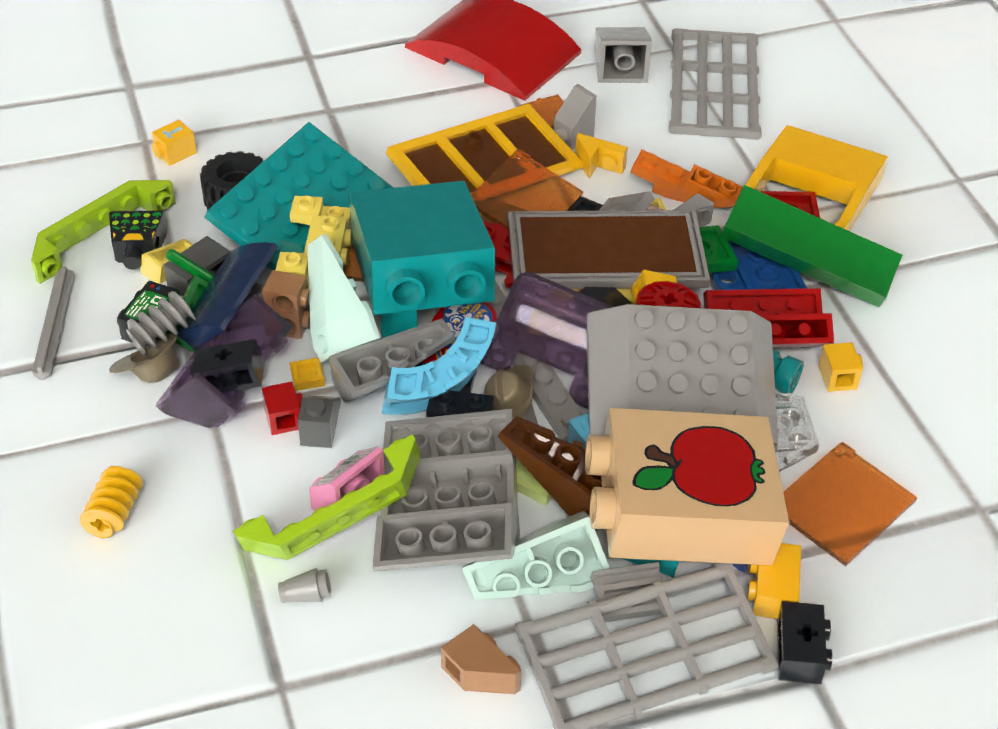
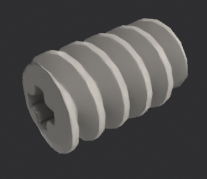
(159, 322)

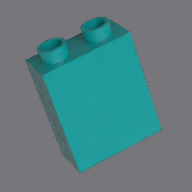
(422, 247)

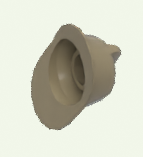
(152, 367)
(512, 389)

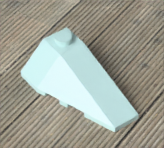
(336, 313)
(543, 563)

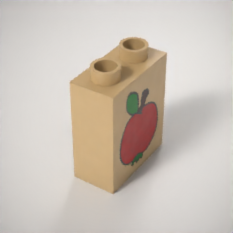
(687, 487)

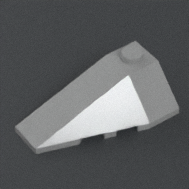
(369, 365)

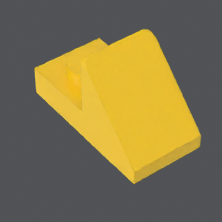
(601, 154)

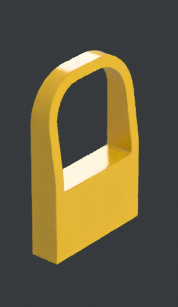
(822, 167)

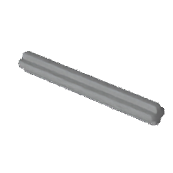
(53, 323)

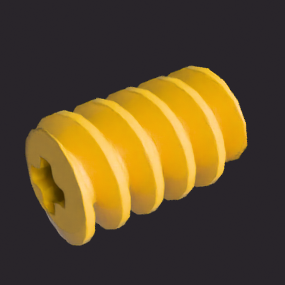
(111, 501)

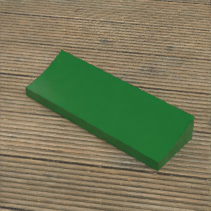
(812, 246)

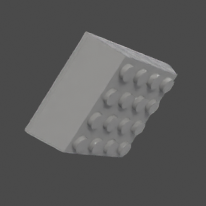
(679, 362)

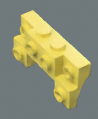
(328, 220)

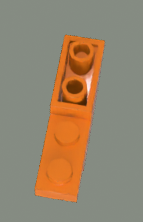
(680, 184)

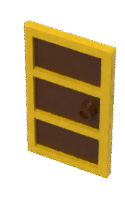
(480, 147)

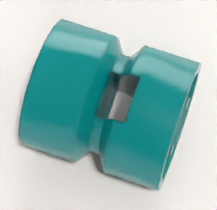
(786, 372)

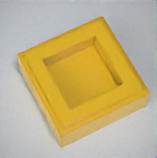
(307, 374)

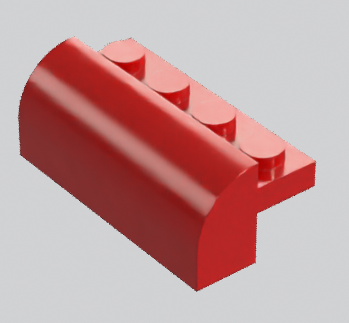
(793, 313)

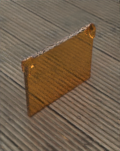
(523, 186)
(845, 503)

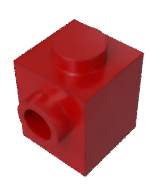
(281, 407)

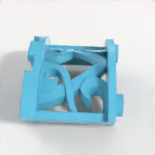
(412, 387)

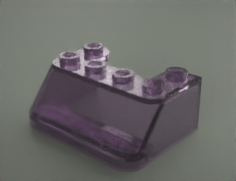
(545, 325)
(195, 397)

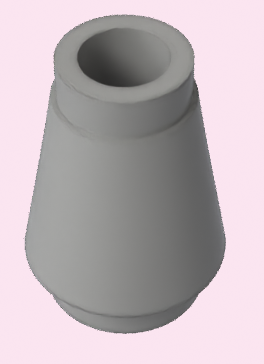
(306, 587)

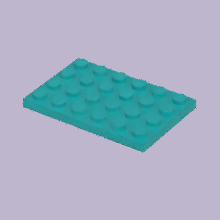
(302, 166)

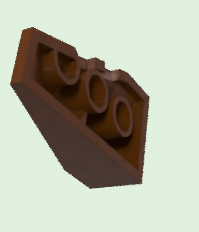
(553, 463)

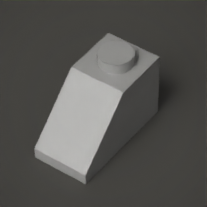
(576, 115)

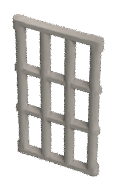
(703, 96)
(621, 673)

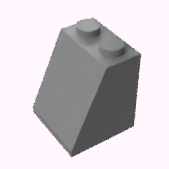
(622, 54)

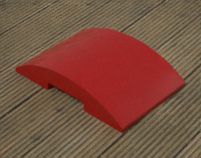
(500, 39)

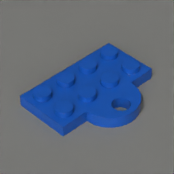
(756, 273)

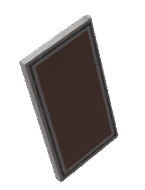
(607, 246)

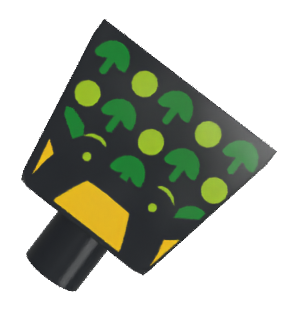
(136, 234)

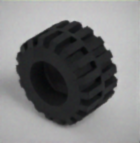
(225, 173)

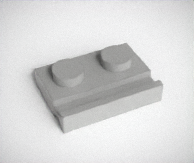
(625, 579)

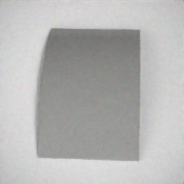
(459, 496)

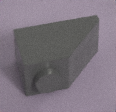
(318, 420)

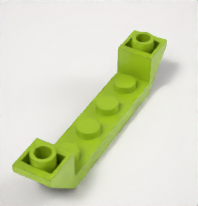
(91, 218)
(257, 536)

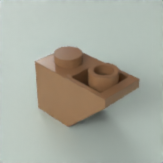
(479, 664)

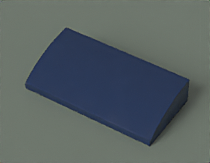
(226, 292)

